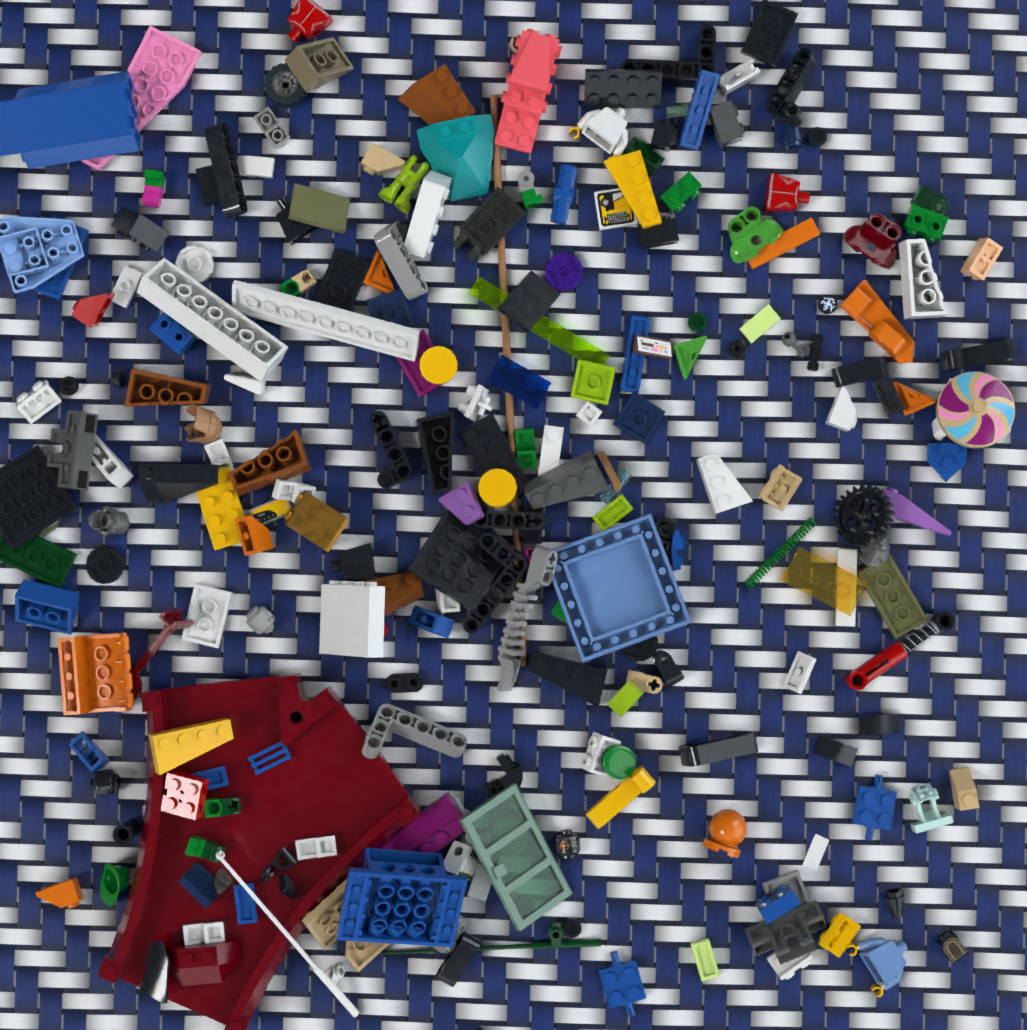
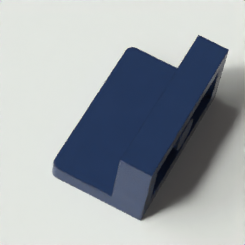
(199, 884)

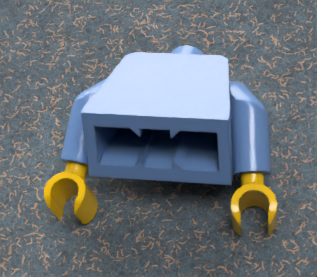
(883, 960)

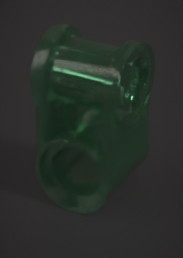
(929, 200)

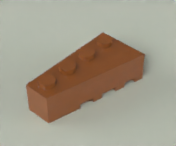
(154, 388)
(280, 461)

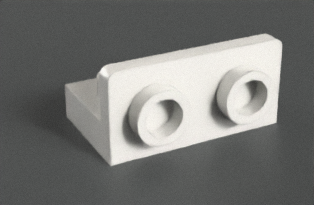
(37, 401)
(596, 746)
(788, 969)

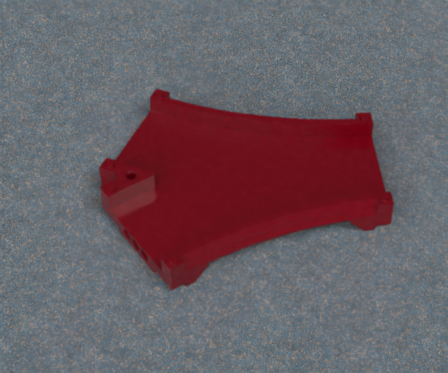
(314, 794)

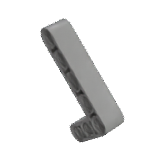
(411, 731)

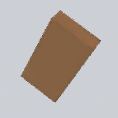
(610, 472)

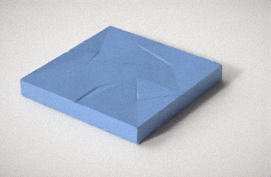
(618, 588)

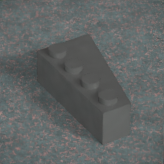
(566, 482)

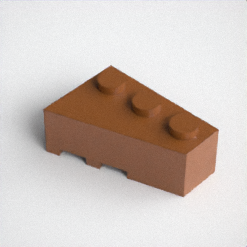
(399, 590)

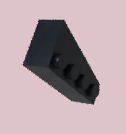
(573, 676)

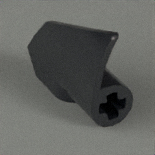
(157, 973)

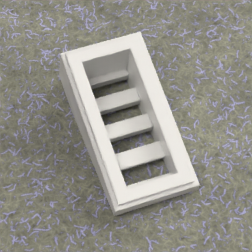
(247, 382)

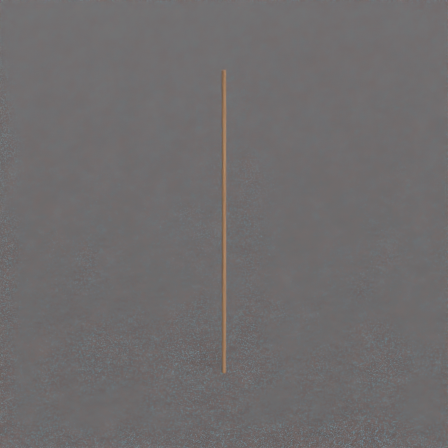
(506, 347)

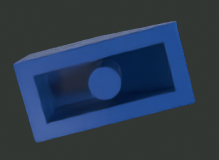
(431, 621)

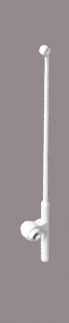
(333, 973)

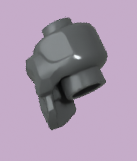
(109, 521)
(876, 553)

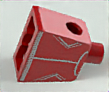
(308, 20)
(783, 194)

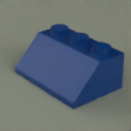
(46, 606)

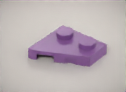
(463, 503)

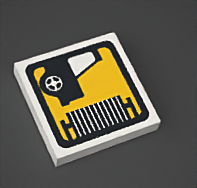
(613, 210)

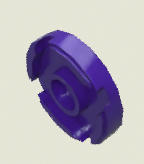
(563, 272)

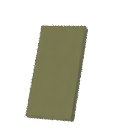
(893, 597)

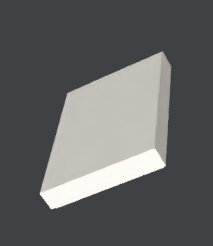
(209, 612)

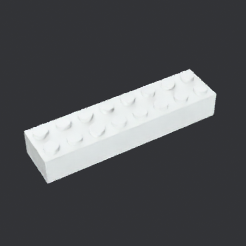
(212, 319)

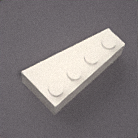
(427, 213)
(919, 282)

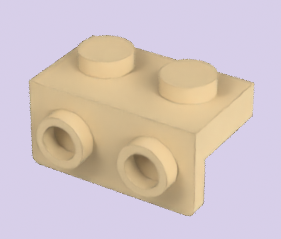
(780, 487)

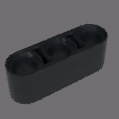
(860, 371)
(458, 959)

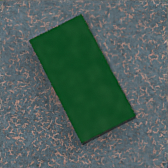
(40, 559)

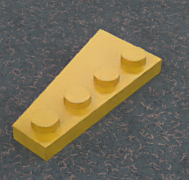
(633, 181)

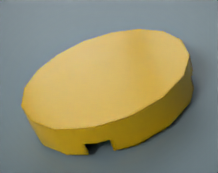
(438, 365)
(497, 487)

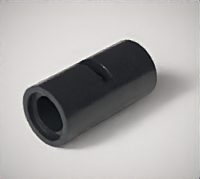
(119, 834)

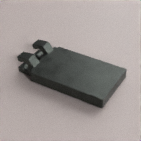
(489, 224)

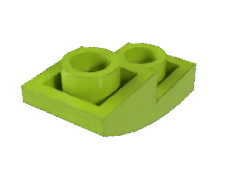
(625, 698)

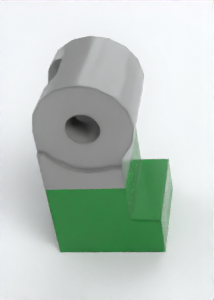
(527, 190)

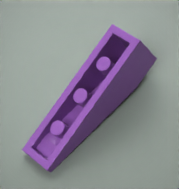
(912, 514)

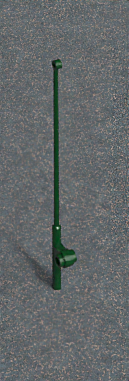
(555, 932)

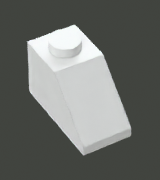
(842, 411)

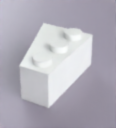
(720, 484)

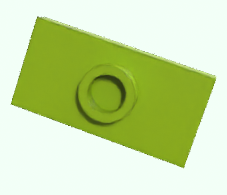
(612, 513)

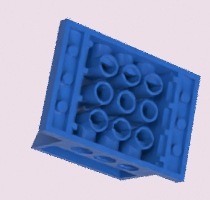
(401, 900)

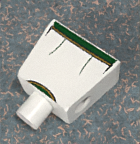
(459, 860)

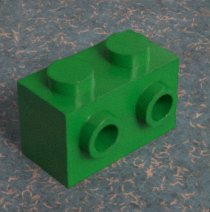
(680, 192)
(924, 223)

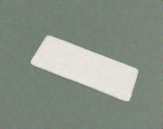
(815, 852)

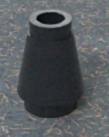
(895, 900)

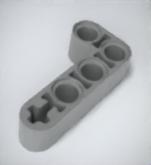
(400, 261)

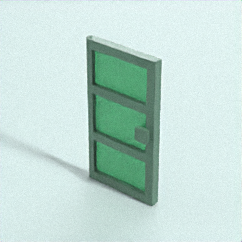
(515, 856)

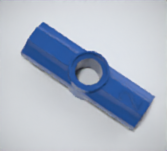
(563, 194)

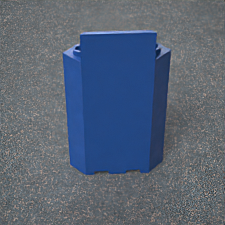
(71, 121)

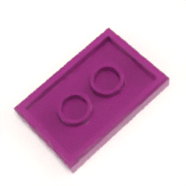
(412, 368)

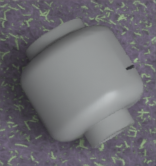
(260, 620)

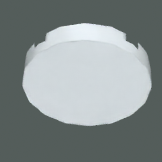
(195, 262)

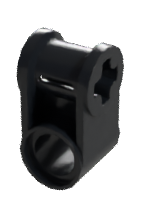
(669, 670)

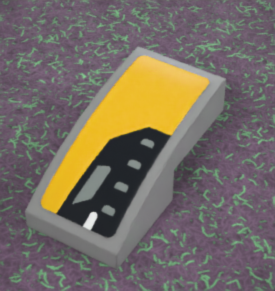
(270, 511)

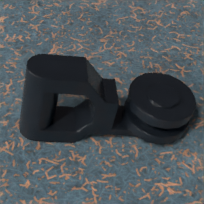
(267, 874)

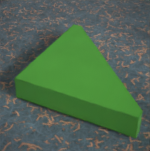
(687, 353)

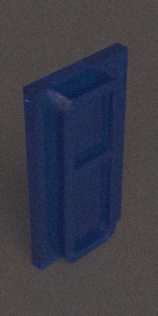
(519, 382)

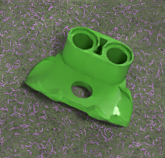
(741, 247)

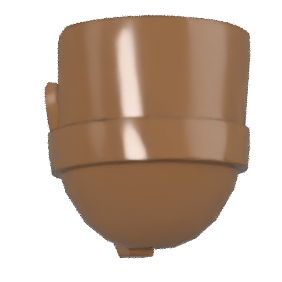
(206, 425)

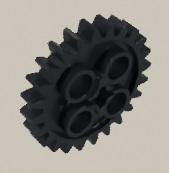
(879, 517)

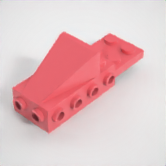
(527, 90)

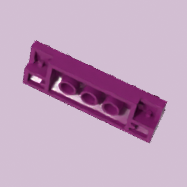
(429, 830)

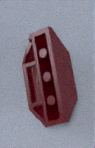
(203, 962)

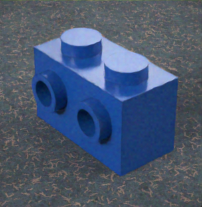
(172, 333)

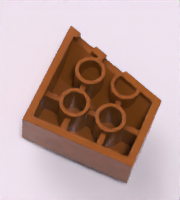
(437, 97)

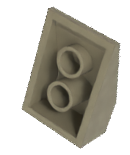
(318, 63)

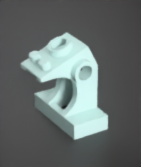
(931, 818)

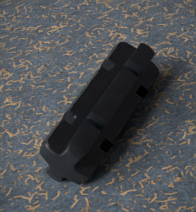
(815, 352)

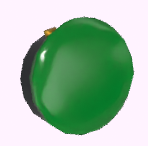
(618, 761)

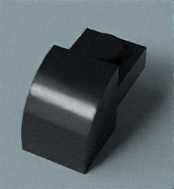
(512, 775)

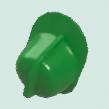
(113, 881)

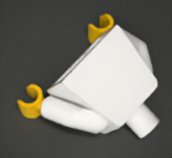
(605, 129)

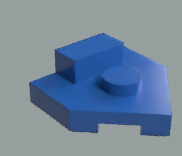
(946, 458)

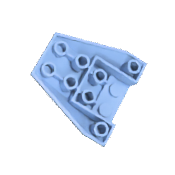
(37, 249)

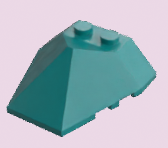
(461, 151)

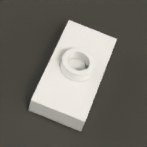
(126, 286)

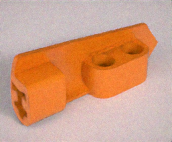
(881, 324)

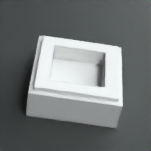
(589, 413)

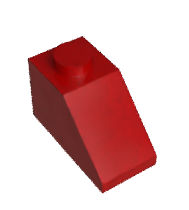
(92, 309)

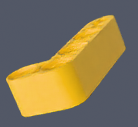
(620, 796)

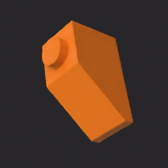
(253, 535)
(63, 893)

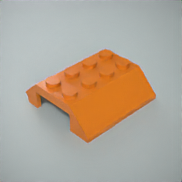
(95, 673)

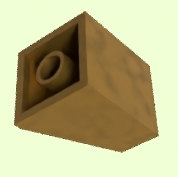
(315, 520)

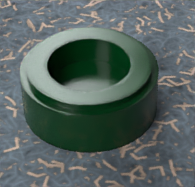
(697, 322)

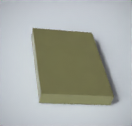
(319, 208)

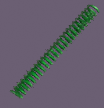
(782, 550)

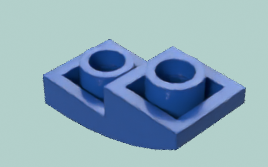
(676, 544)

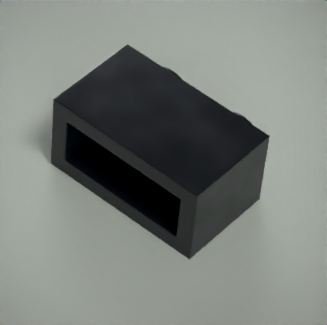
(658, 235)

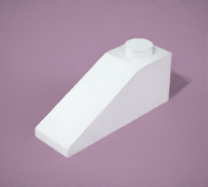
(550, 448)
(110, 464)

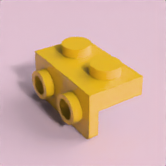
(839, 934)

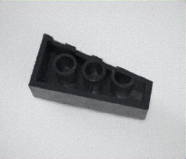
(436, 446)

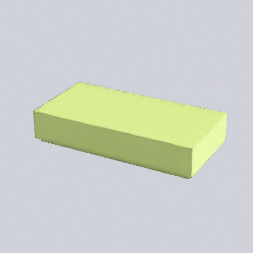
(759, 323)
(705, 959)

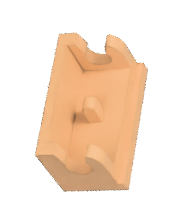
(981, 258)

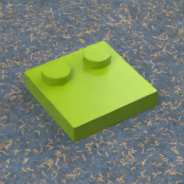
(593, 381)

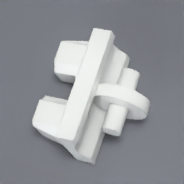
(478, 403)

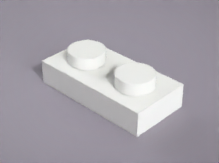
(799, 672)

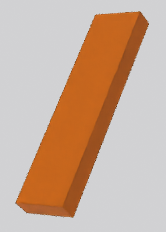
(787, 241)

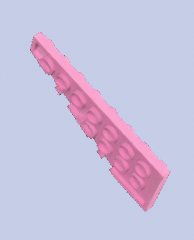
(158, 75)

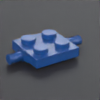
(874, 807)
(622, 983)

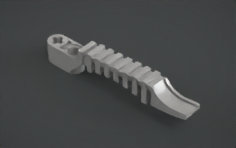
(539, 574)

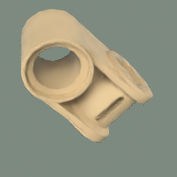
(641, 681)

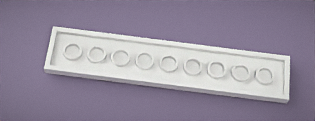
(325, 320)

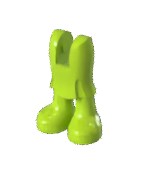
(409, 181)

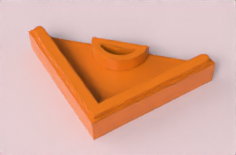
(377, 275)
(913, 399)

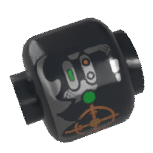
(105, 782)
(567, 844)

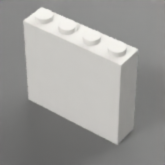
(352, 619)

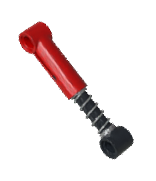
(897, 651)

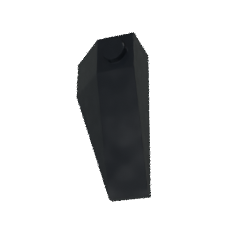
(171, 481)

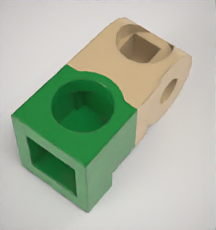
(298, 284)

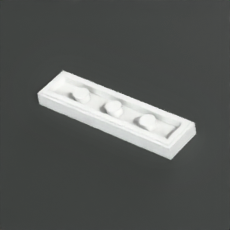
(848, 561)

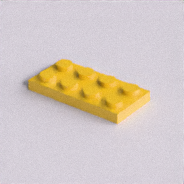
(220, 509)

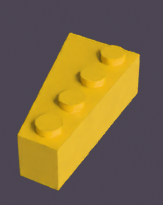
(184, 743)

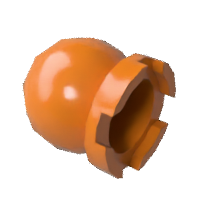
(726, 831)

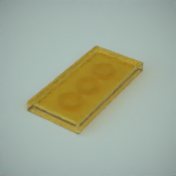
(824, 581)

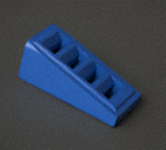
(99, 754)

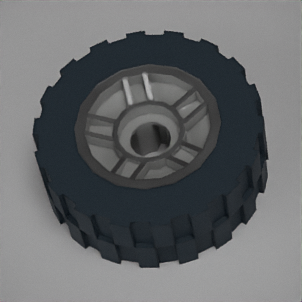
(283, 96)

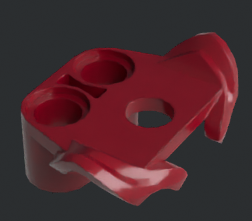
(884, 252)

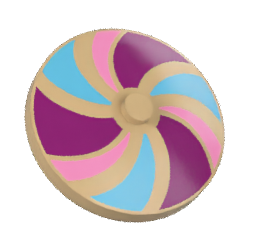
(975, 409)

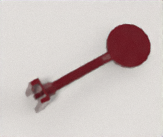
(172, 622)

